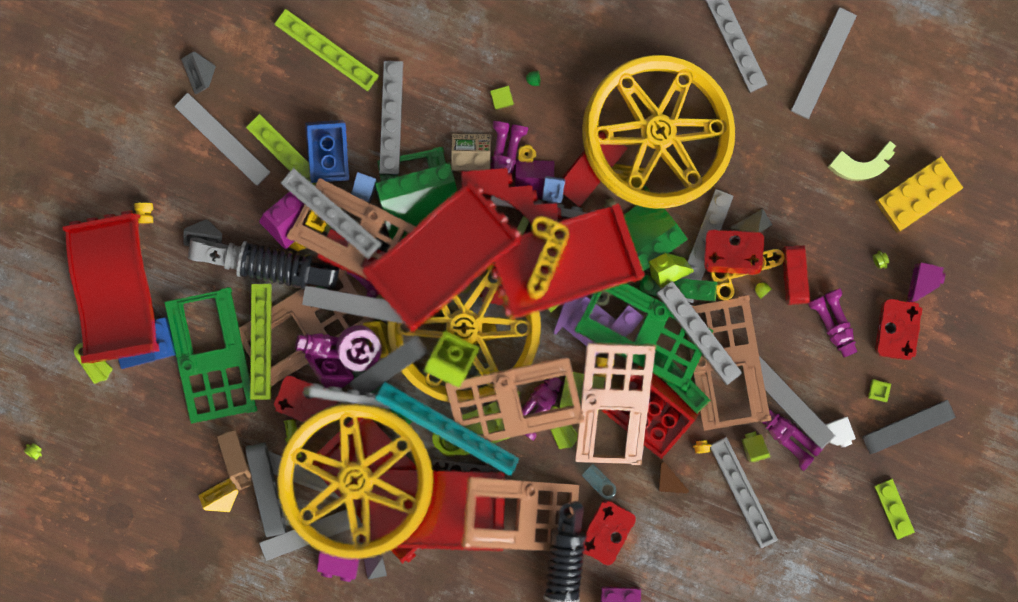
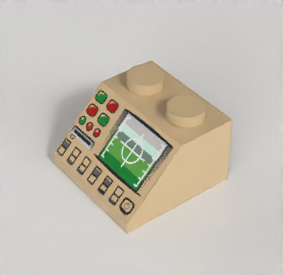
(470, 152)

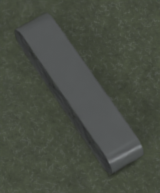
(389, 366)
(908, 426)
(266, 489)

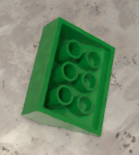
(415, 195)
(652, 233)

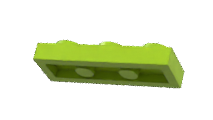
(894, 509)

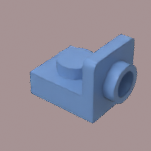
(553, 190)

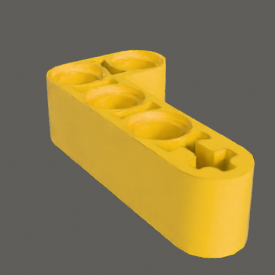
(545, 260)
(726, 280)

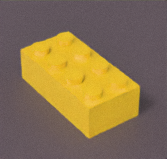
(919, 194)

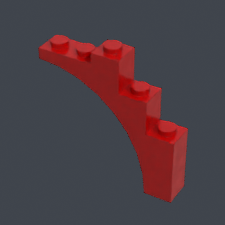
(496, 184)

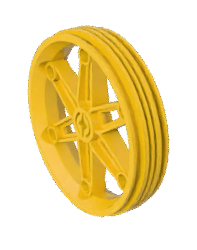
(657, 121)
(439, 391)
(290, 458)

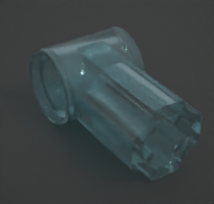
(598, 480)

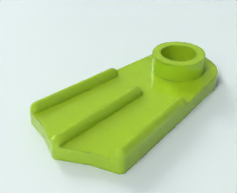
(96, 371)
(564, 436)

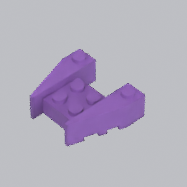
(573, 311)

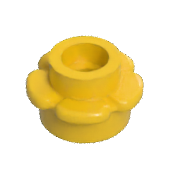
(531, 153)
(702, 447)

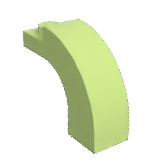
(857, 171)

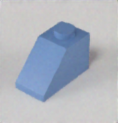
(364, 187)

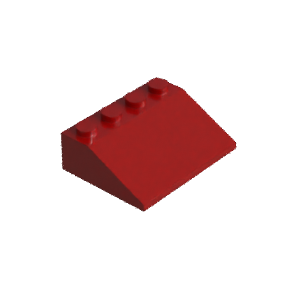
(666, 415)

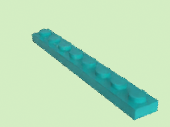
(447, 428)

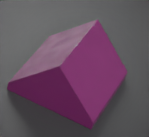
(534, 174)
(330, 371)

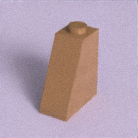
(235, 459)

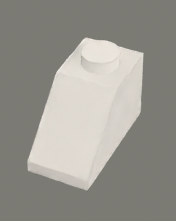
(843, 432)

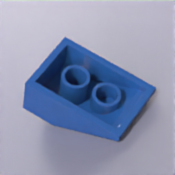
(327, 150)
(165, 342)

